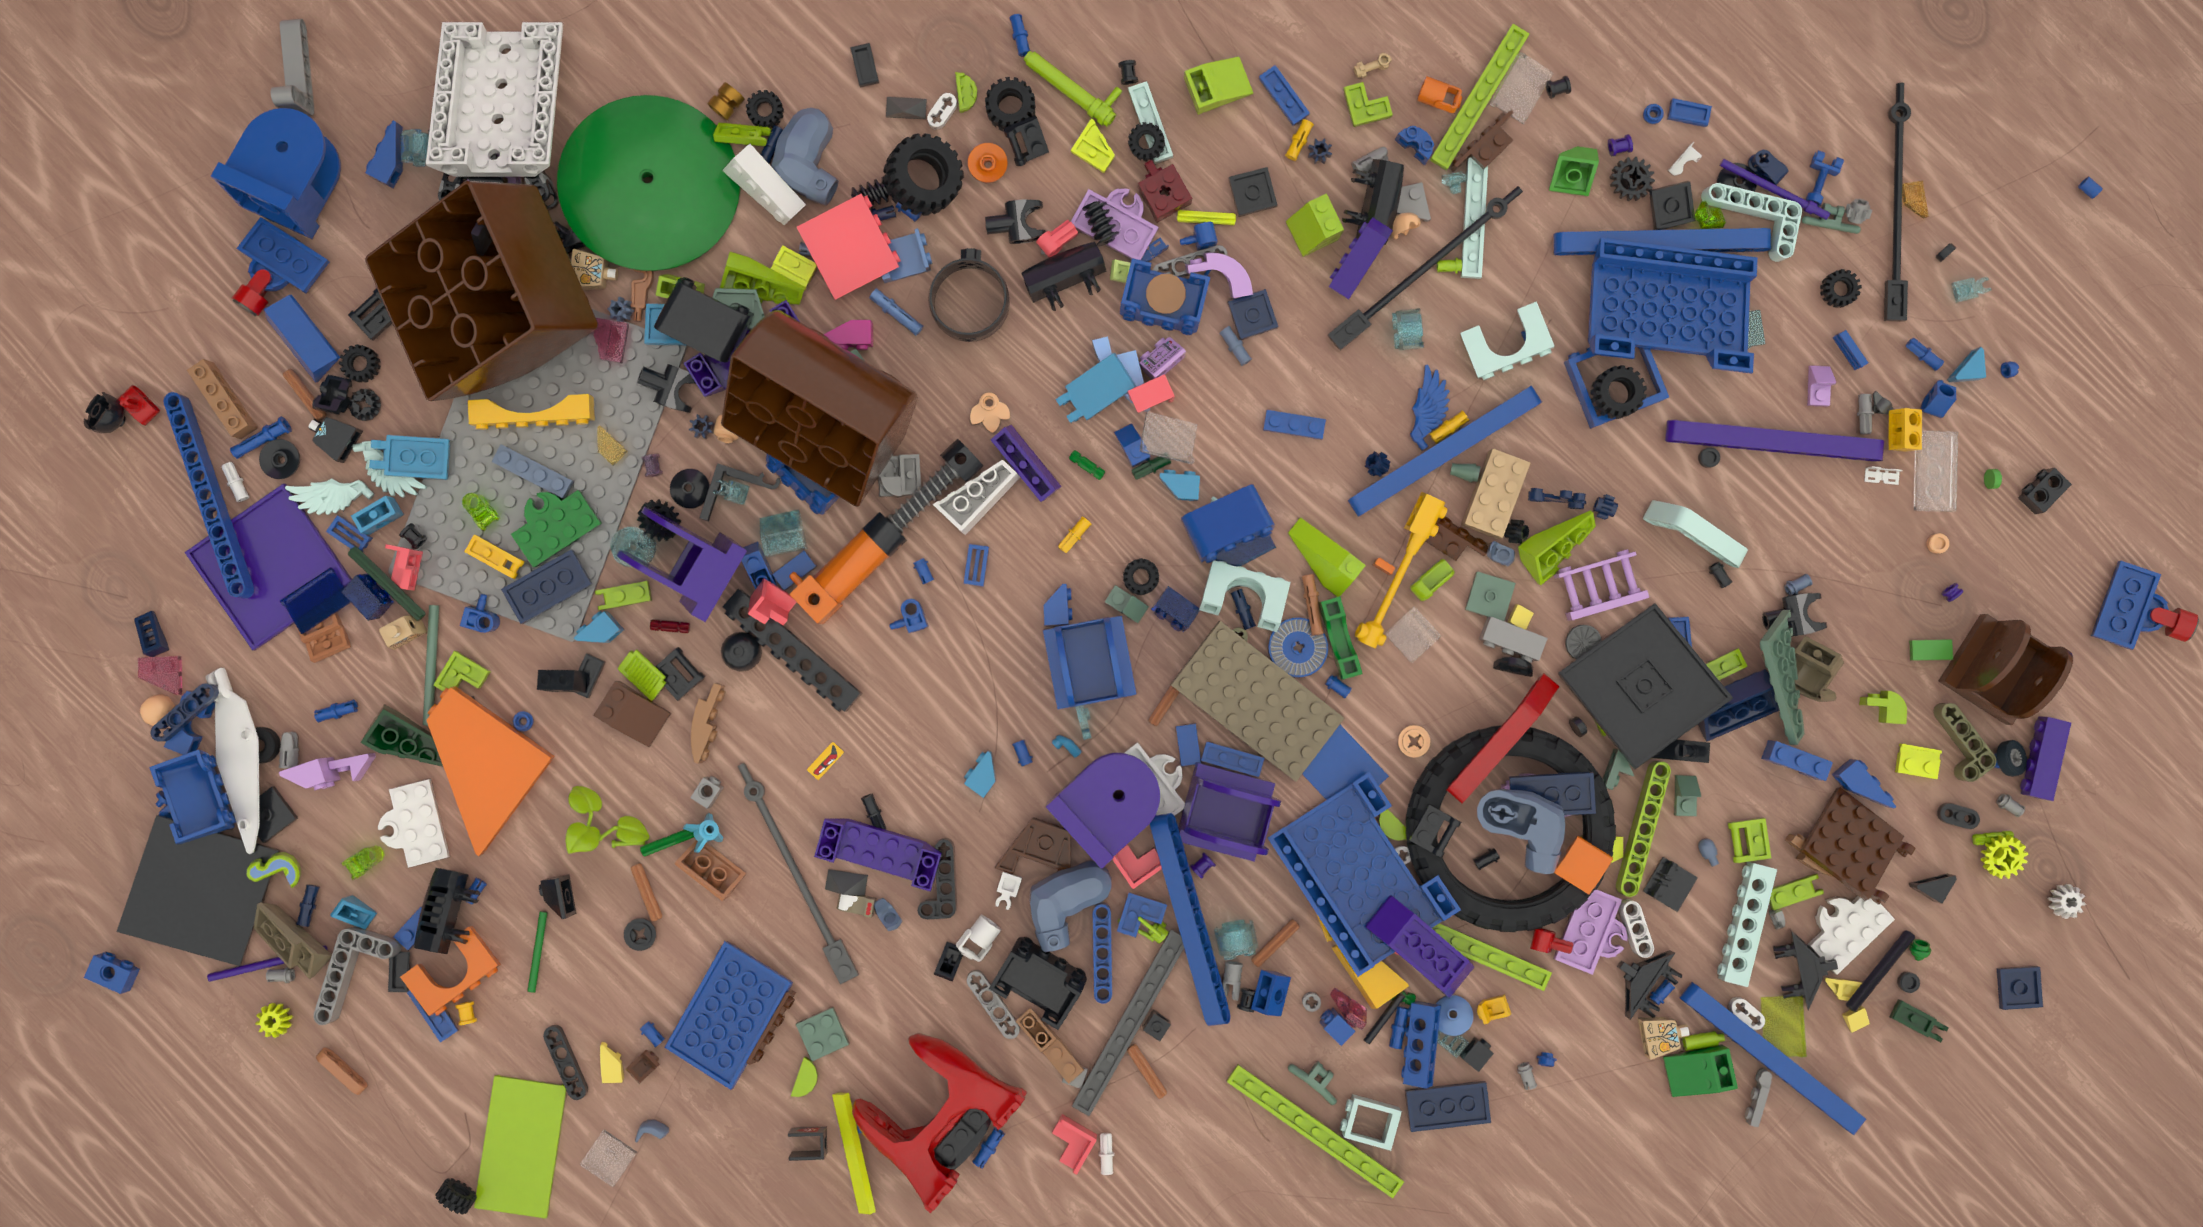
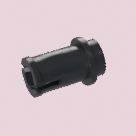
(1720, 574)
(1486, 858)

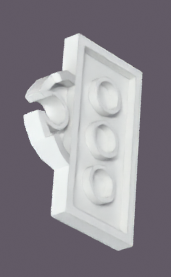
(1169, 800)
(415, 824)
(1848, 929)

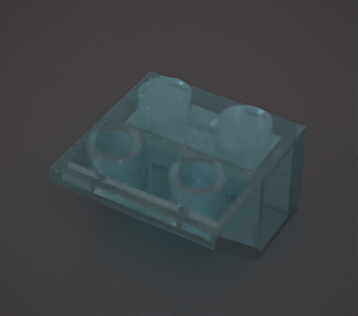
(782, 533)

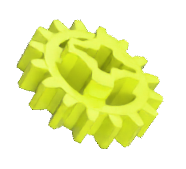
(2001, 854)

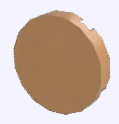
(1166, 293)

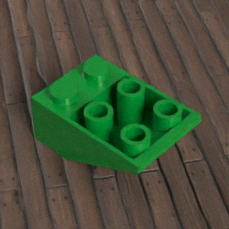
(1700, 1071)

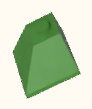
(1575, 171)

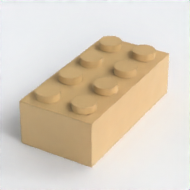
(1495, 494)

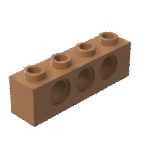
(222, 399)

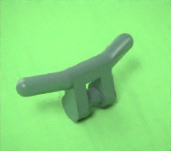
(1834, 223)
(1310, 1079)

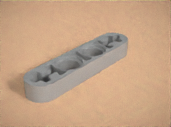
(1186, 260)
(991, 1005)

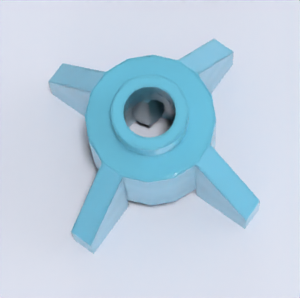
(704, 832)

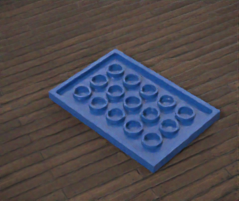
(728, 1015)

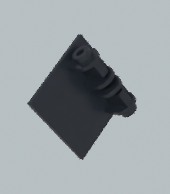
(1670, 884)

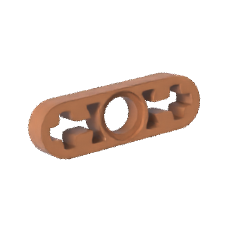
(341, 1071)

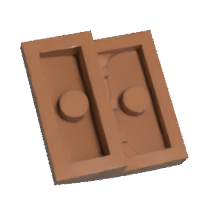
(326, 639)

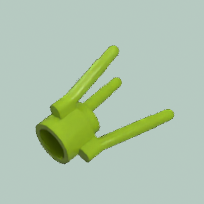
(1155, 931)

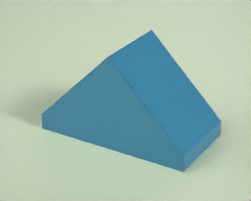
(1971, 368)
(353, 912)

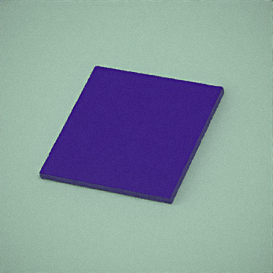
(281, 556)

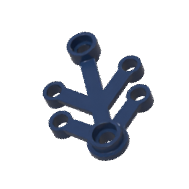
(1576, 501)

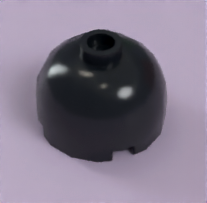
(104, 414)
(741, 651)

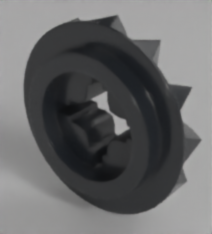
(367, 412)
(630, 934)

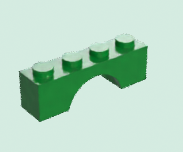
(1339, 638)

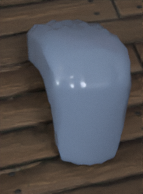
(1500, 554)
(887, 914)
(653, 1127)

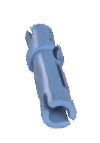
(889, 306)

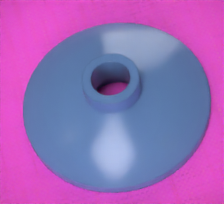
(1464, 1019)

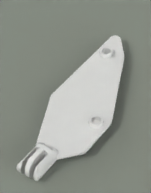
(237, 756)

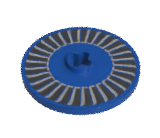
(1292, 662)

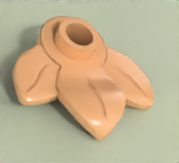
(989, 415)

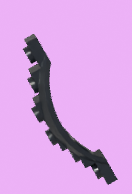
(962, 1139)

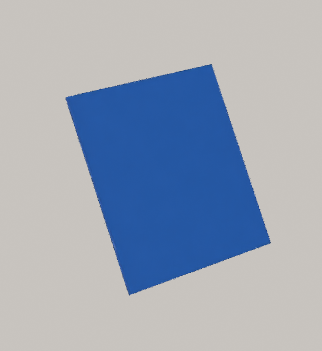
(1341, 764)

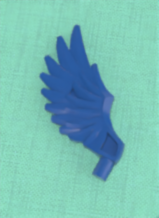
(1429, 407)

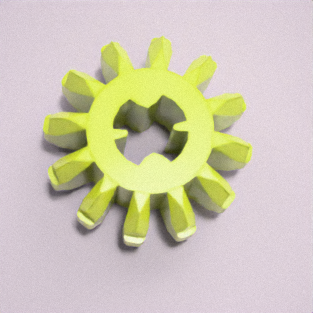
(274, 1028)

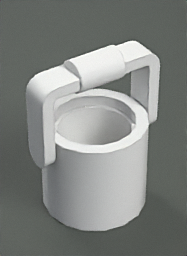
(983, 934)

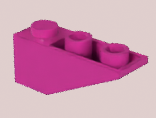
(853, 334)

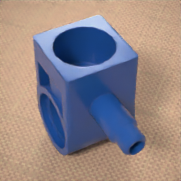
(1203, 236)
(1939, 399)
(474, 617)
(912, 622)

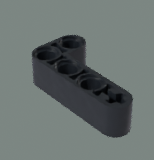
(941, 878)

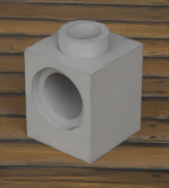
(699, 795)

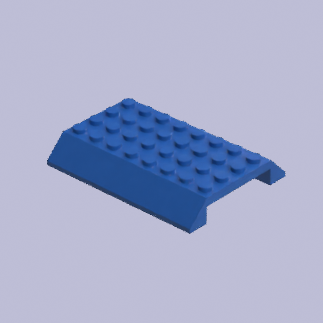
(1671, 302)
(1352, 870)

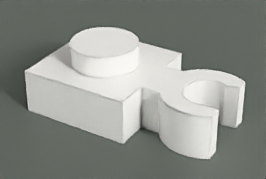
(1008, 887)

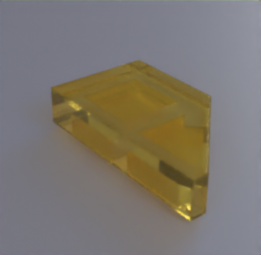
(1914, 198)
(609, 447)

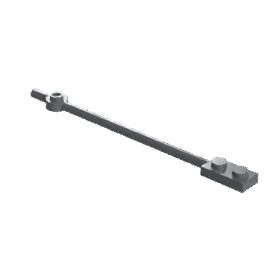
(835, 950)

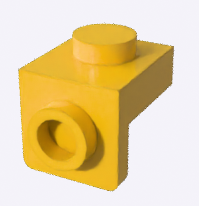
(1493, 1009)

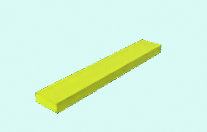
(854, 1153)

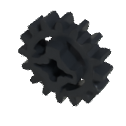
(1638, 172)
(653, 527)

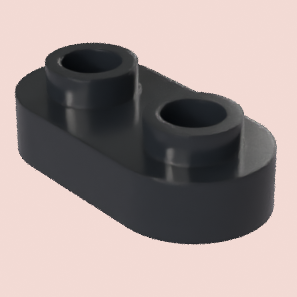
(1957, 815)

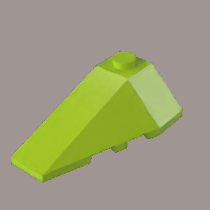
(746, 273)
(1548, 548)
(1328, 560)

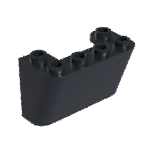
(1040, 979)

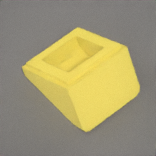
(1520, 616)
(1856, 1020)

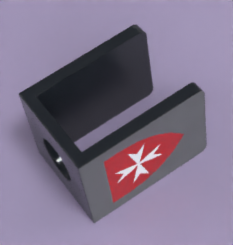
(809, 1155)

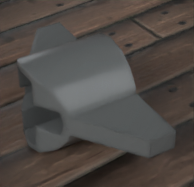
(1881, 404)

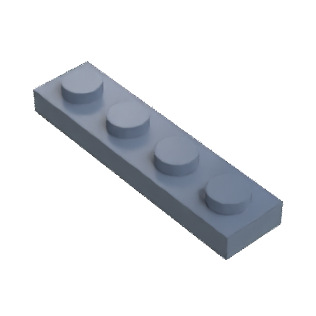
(532, 471)

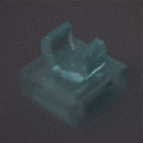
(1454, 181)

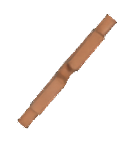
(639, 292)

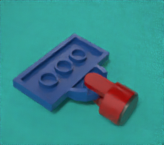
(275, 264)
(2135, 608)

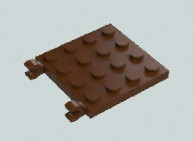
(1854, 845)

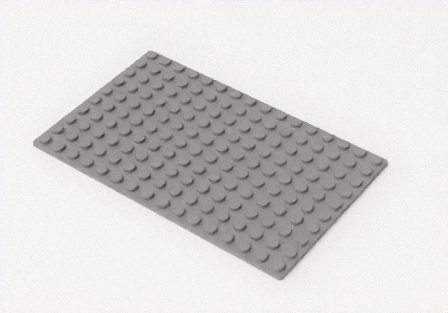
(571, 450)

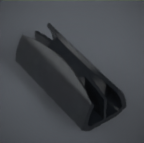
(1381, 194)
(1064, 271)
(441, 911)

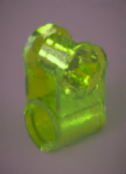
(483, 513)
(361, 863)

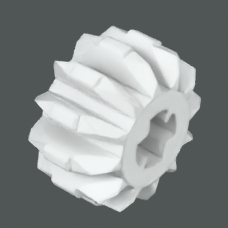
(2064, 908)

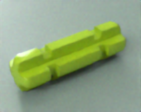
(1981, 839)

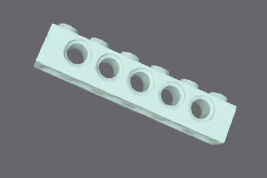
(1756, 915)

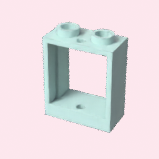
(1390, 1127)

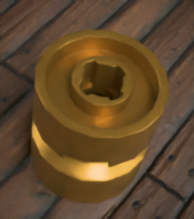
(725, 101)

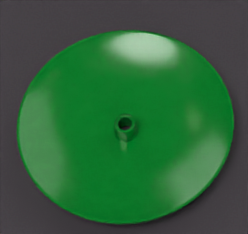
(637, 221)

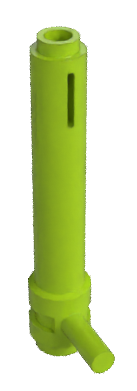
(1095, 107)

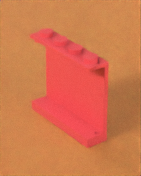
(849, 246)

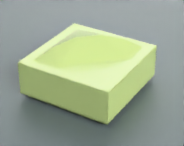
(1119, 271)

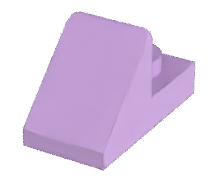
(1819, 385)
(357, 765)

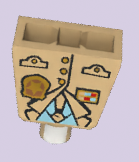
(592, 270)
(400, 631)
(1660, 1035)

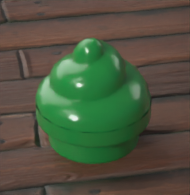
(1920, 949)

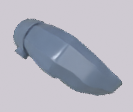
(800, 151)
(1526, 818)
(1064, 896)

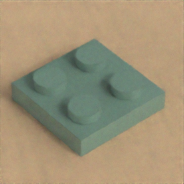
(822, 1033)

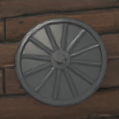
(1581, 640)

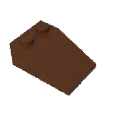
(632, 713)

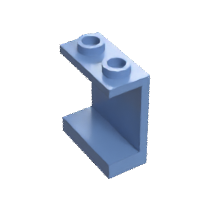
(912, 256)

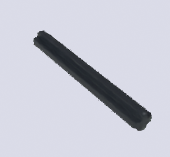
(1880, 971)

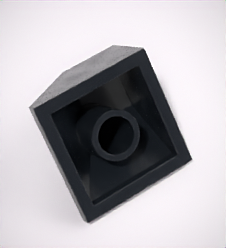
(558, 895)

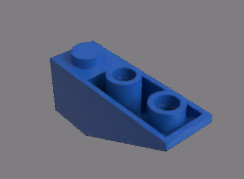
(387, 162)
(757, 565)
(1856, 779)

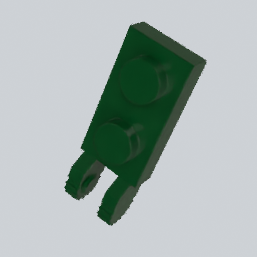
(1916, 1020)

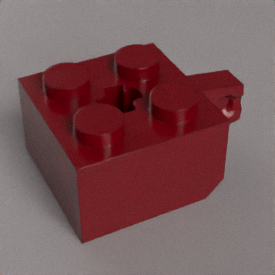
(1163, 180)

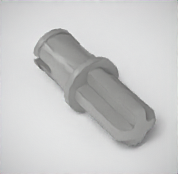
(1865, 413)

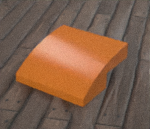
(1583, 865)

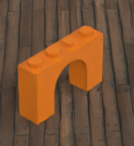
(435, 997)

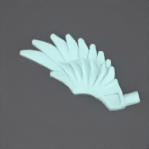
(388, 483)
(329, 495)

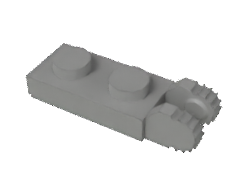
(1759, 1096)

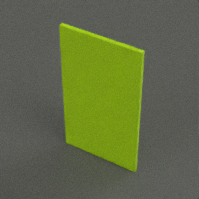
(520, 1146)

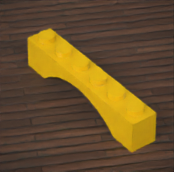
(571, 409)

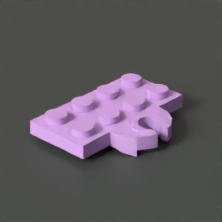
(1134, 231)
(1591, 932)

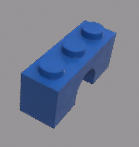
(186, 740)
(1797, 760)

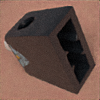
(335, 437)

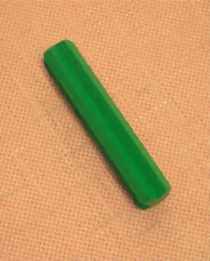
(666, 842)

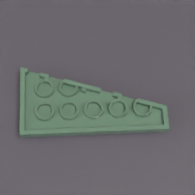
(1782, 667)

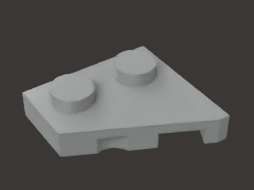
(1414, 201)

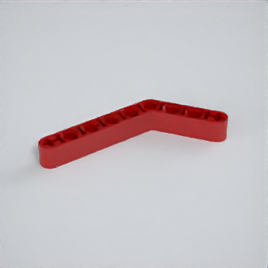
(1504, 738)

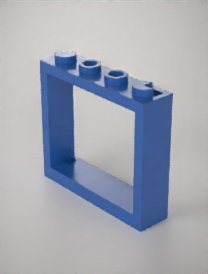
(1584, 398)

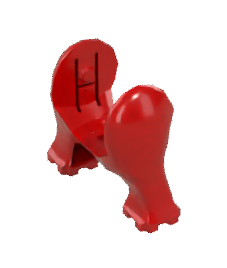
(914, 1148)

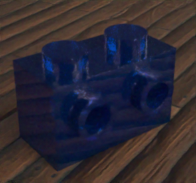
(367, 597)
(1175, 609)

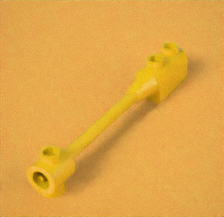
(1422, 525)

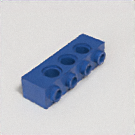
(1431, 1015)

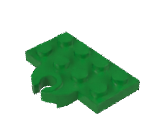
(554, 525)

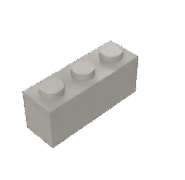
(1512, 639)

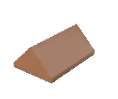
(711, 870)

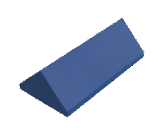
(301, 337)

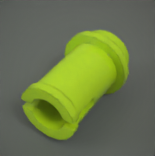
(1449, 266)

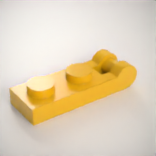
(493, 556)

